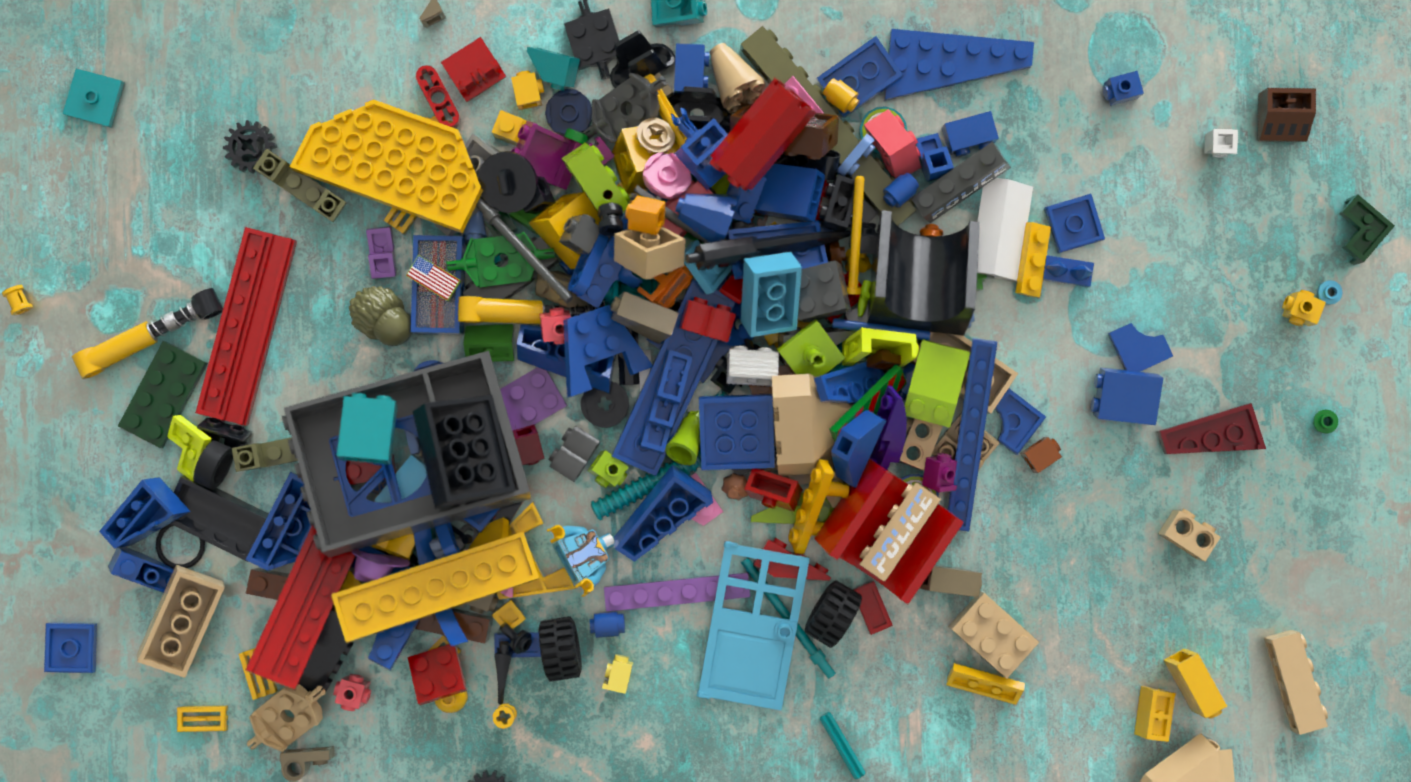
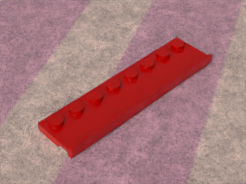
(246, 326)
(299, 614)

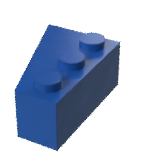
(143, 513)

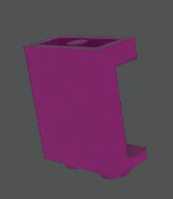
(545, 152)

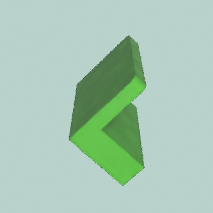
(491, 338)

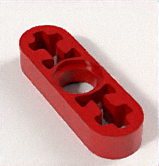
(428, 94)

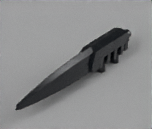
(734, 250)

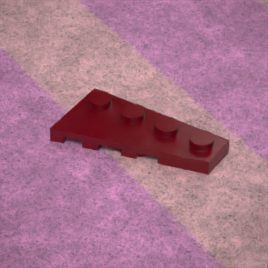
(1223, 431)

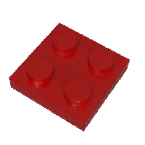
(437, 674)

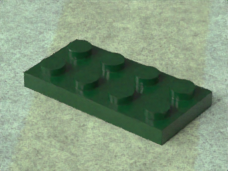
(162, 394)

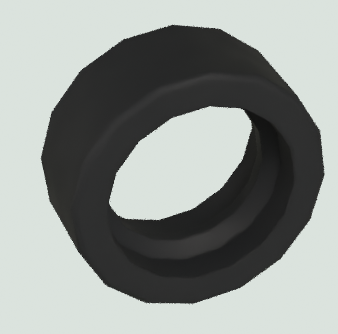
(213, 465)

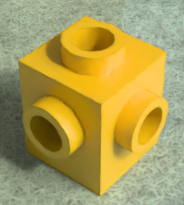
(1303, 308)

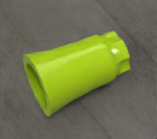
(686, 441)

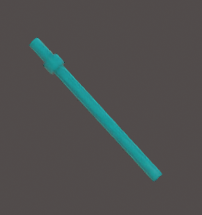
(816, 655)

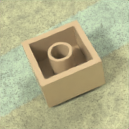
(648, 253)

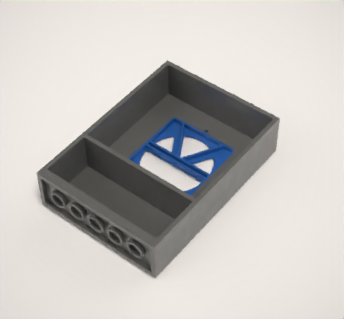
(345, 516)

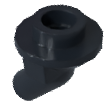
(519, 641)

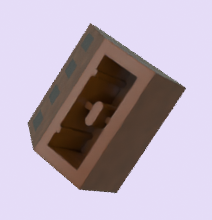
(1286, 114)

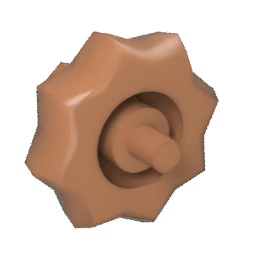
(734, 486)

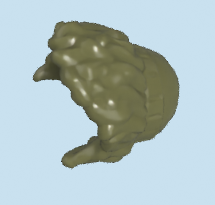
(380, 315)

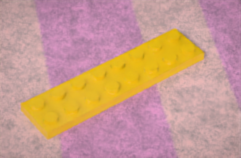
(434, 587)

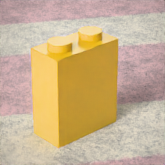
(1195, 683)

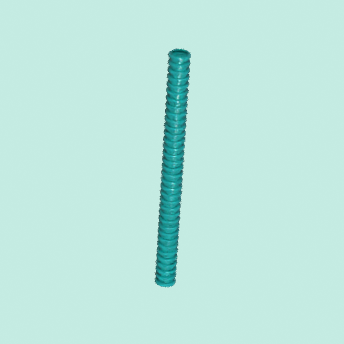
(636, 489)

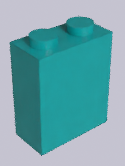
(367, 429)

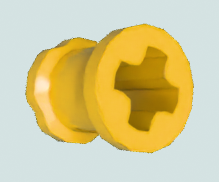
(17, 300)
(501, 722)

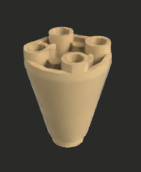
(735, 78)

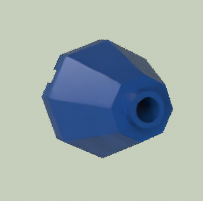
(707, 214)

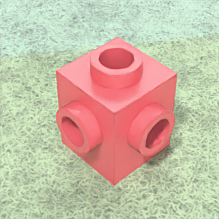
(550, 321)
(359, 688)

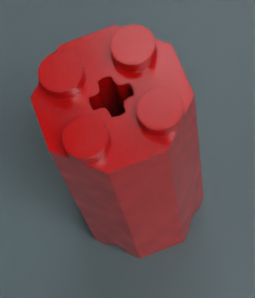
(762, 135)

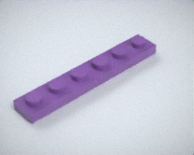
(670, 592)

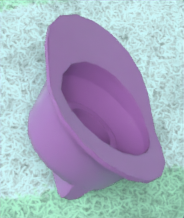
(375, 566)

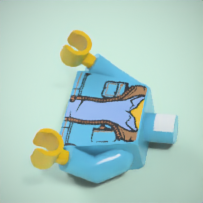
(582, 554)

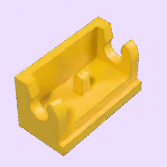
(1154, 714)

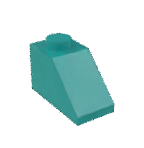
(554, 67)

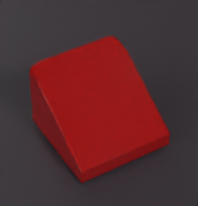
(733, 289)

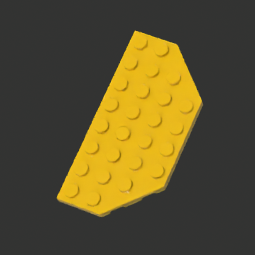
(395, 162)

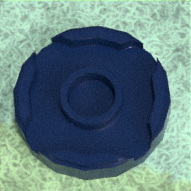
(568, 110)

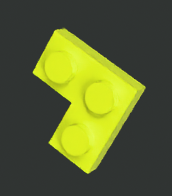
(191, 441)

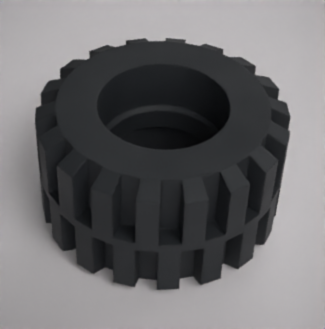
(833, 614)
(560, 649)

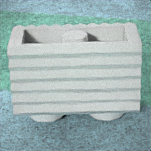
(752, 366)

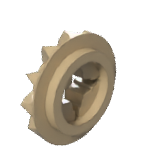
(655, 126)

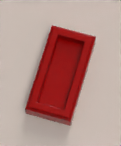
(873, 608)

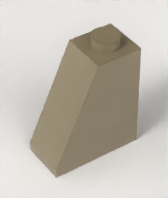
(644, 317)
(953, 581)

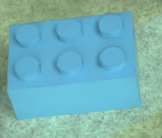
(770, 294)

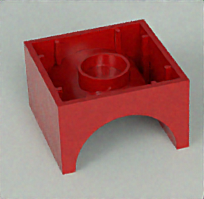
(865, 510)

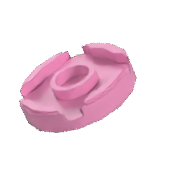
(666, 176)

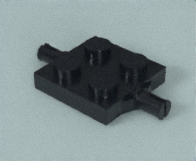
(593, 38)

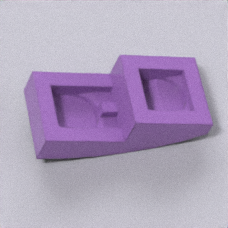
(381, 252)

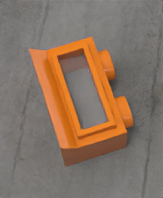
(669, 287)

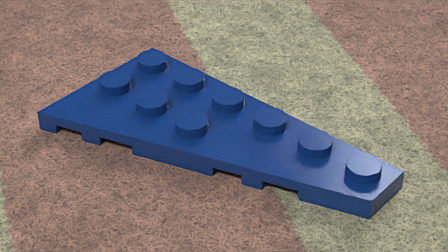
(945, 60)

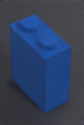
(791, 192)
(1127, 396)

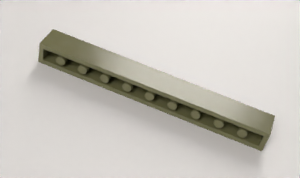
(777, 63)

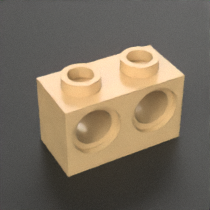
(924, 445)
(1187, 539)

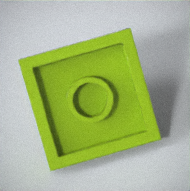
(811, 351)

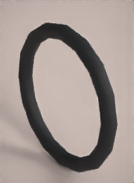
(170, 564)

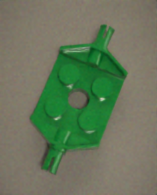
(480, 261)

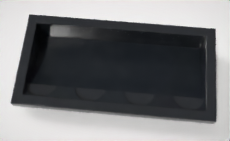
(219, 518)

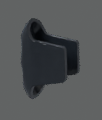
(639, 57)
(699, 98)

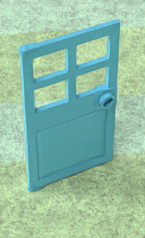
(750, 651)

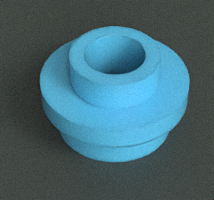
(1323, 292)

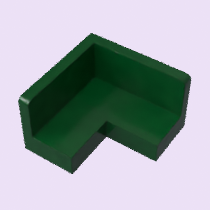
(1370, 226)

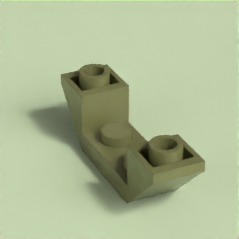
(300, 185)
(262, 455)

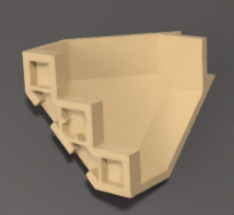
(802, 423)
(1194, 762)

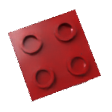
(473, 69)

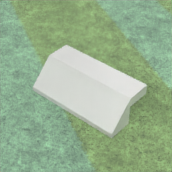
(1002, 227)

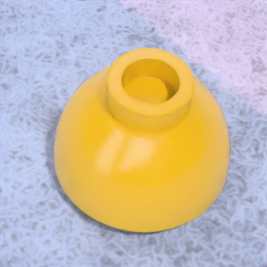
(452, 703)

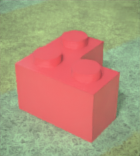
(894, 144)

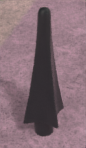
(502, 661)

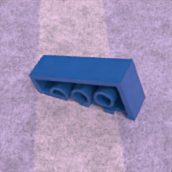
(551, 357)
(665, 508)

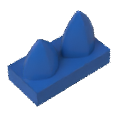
(1068, 271)

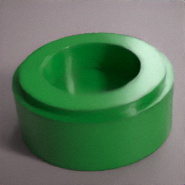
(576, 136)

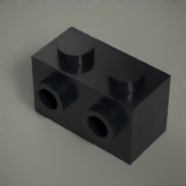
(839, 207)

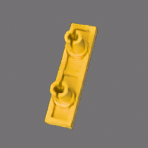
(813, 499)

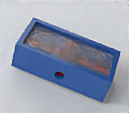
(428, 310)

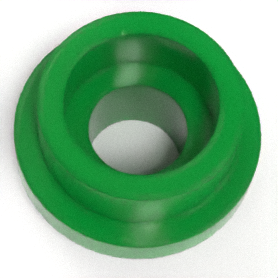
(1319, 424)

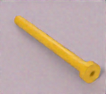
(856, 236)

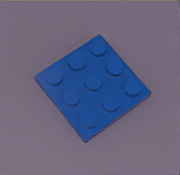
(736, 432)

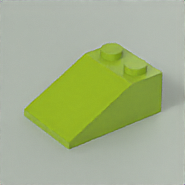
(936, 383)

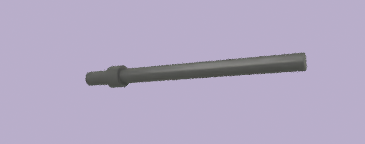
(493, 218)

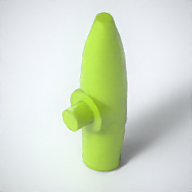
(864, 297)

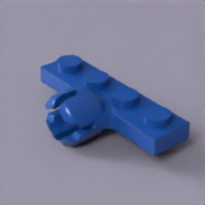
(609, 272)

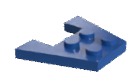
(594, 338)

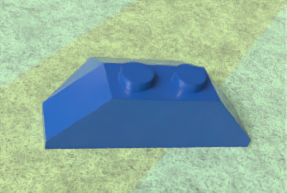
(283, 528)

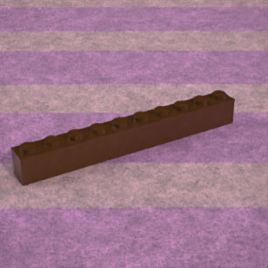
(474, 625)

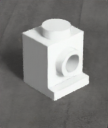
(1221, 142)

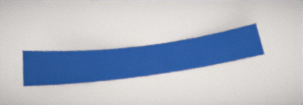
(445, 618)

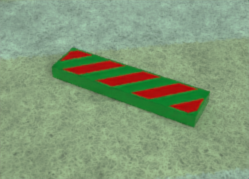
(872, 398)

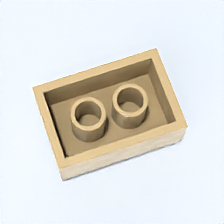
(993, 634)

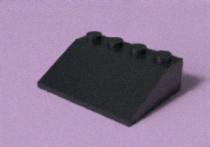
(463, 450)

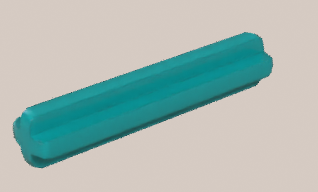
(842, 745)

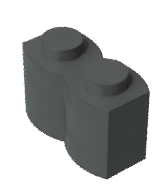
(574, 453)

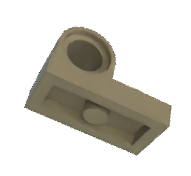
(303, 757)

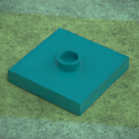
(93, 98)

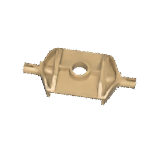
(279, 730)

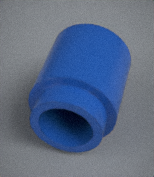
(900, 190)
(607, 624)

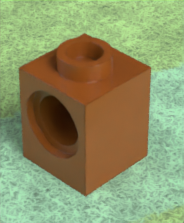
(1041, 454)

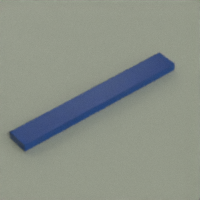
(972, 429)

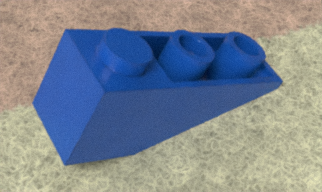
(140, 569)

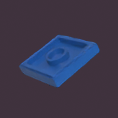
(1074, 223)
(70, 647)

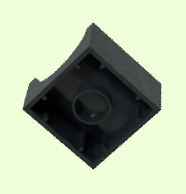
(923, 279)

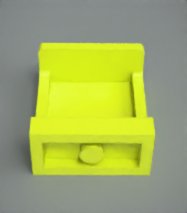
(868, 341)

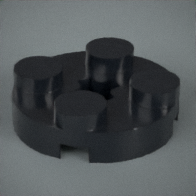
(600, 417)

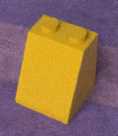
(632, 158)
(551, 221)

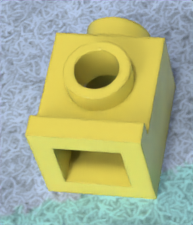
(618, 674)

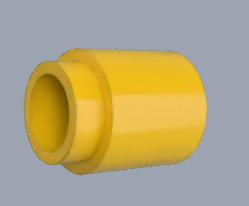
(841, 95)

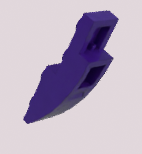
(893, 435)

